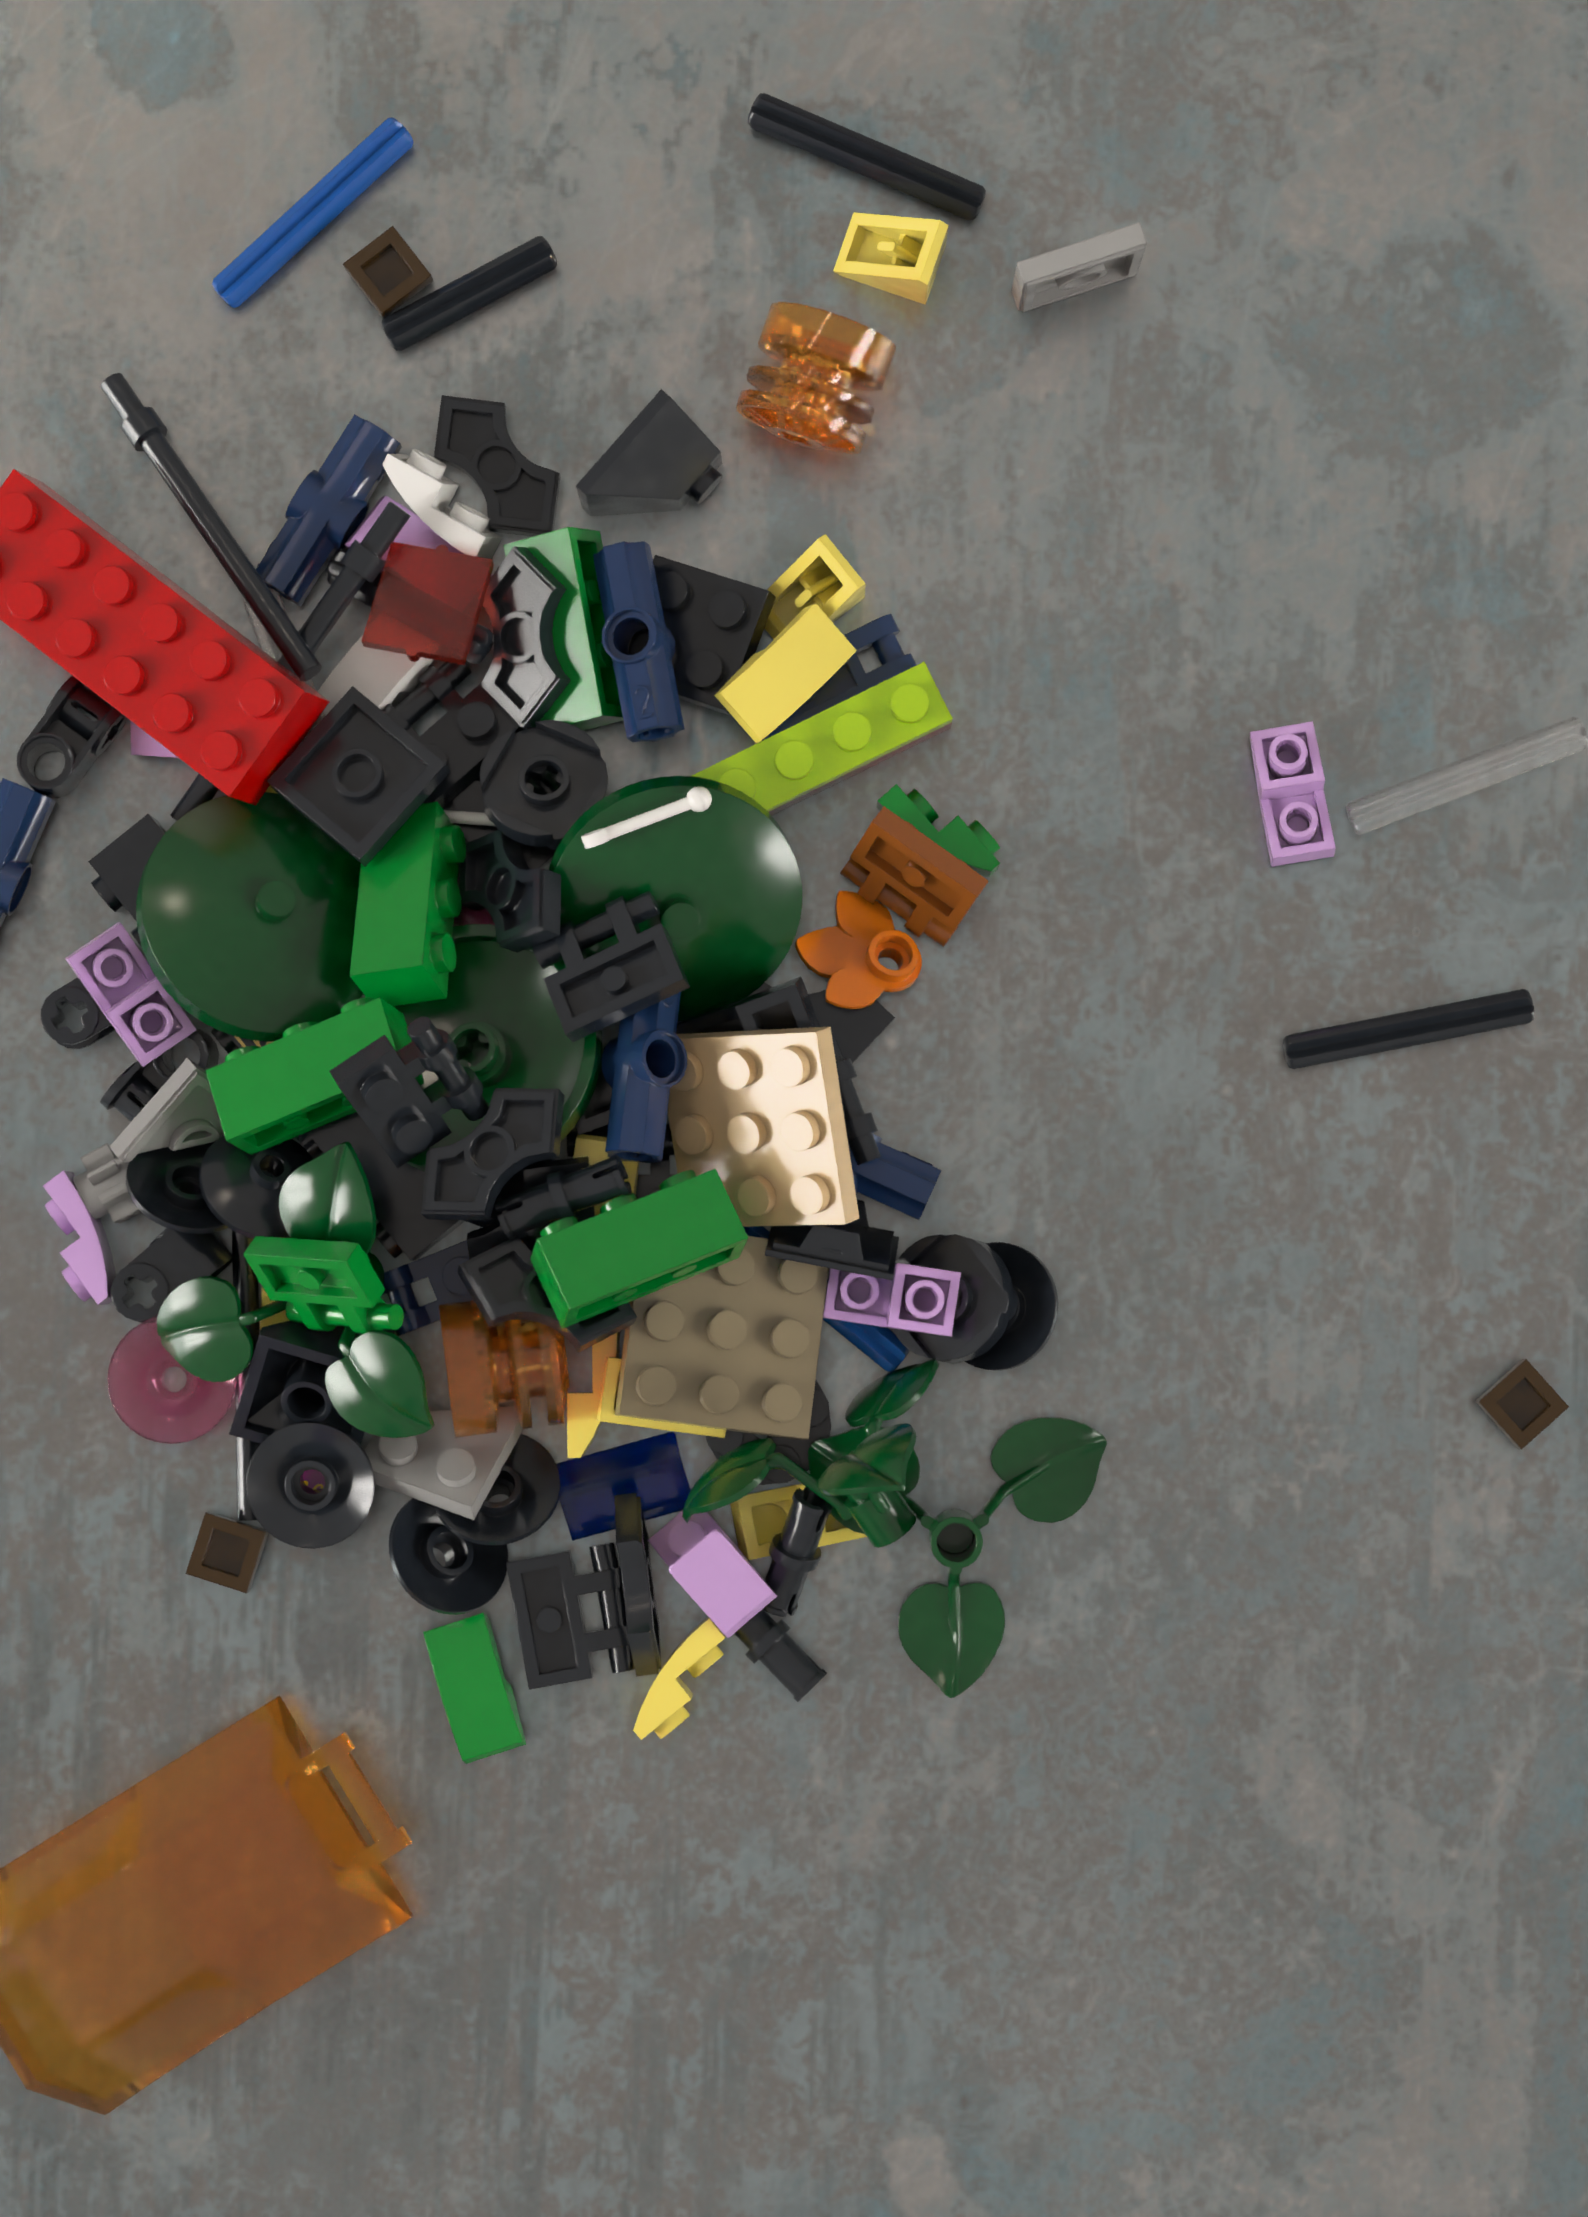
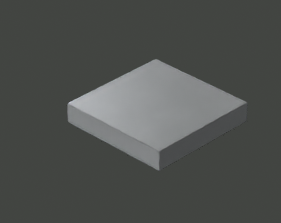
(1078, 267)

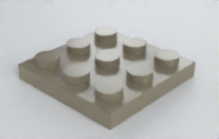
(728, 1347)

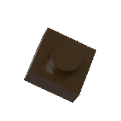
(388, 272)
(1522, 1404)
(227, 1552)

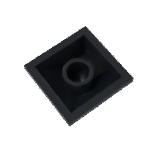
(652, 465)
(289, 1382)

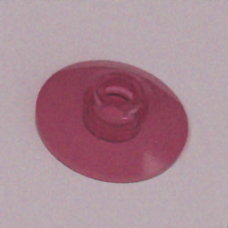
(145, 1401)

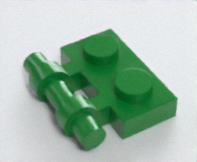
(323, 1283)

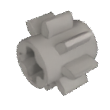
(104, 1185)

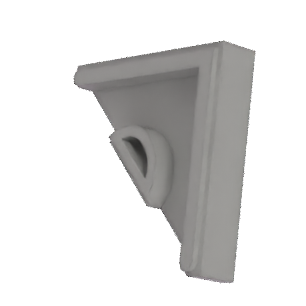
(175, 1117)

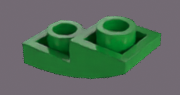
(968, 843)
(474, 1688)

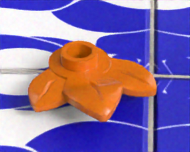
(851, 953)

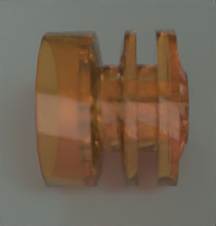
(811, 391)
(500, 1366)

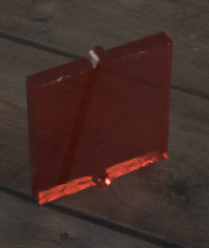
(427, 603)

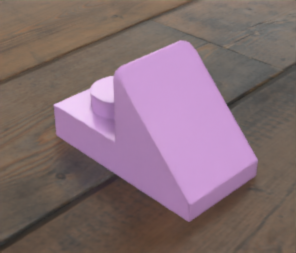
(712, 1570)

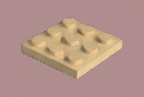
(768, 1122)

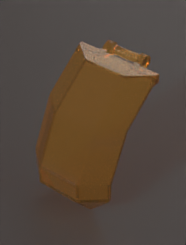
(188, 1908)

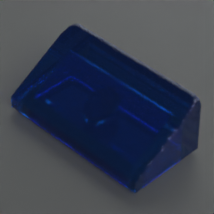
(643, 1467)

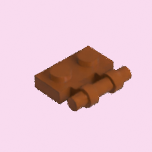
(913, 877)

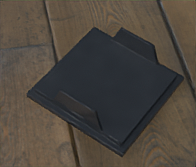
(839, 1247)

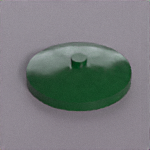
(717, 875)
(250, 917)
(507, 1029)

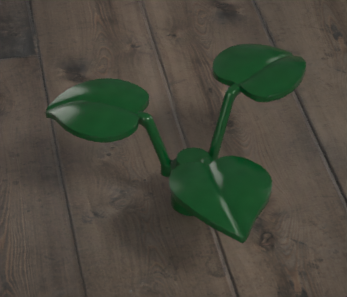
(378, 1379)
(866, 1475)
(958, 1628)

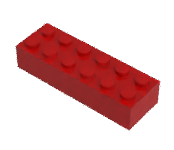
(146, 643)

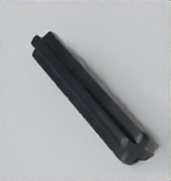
(866, 156)
(1408, 1029)

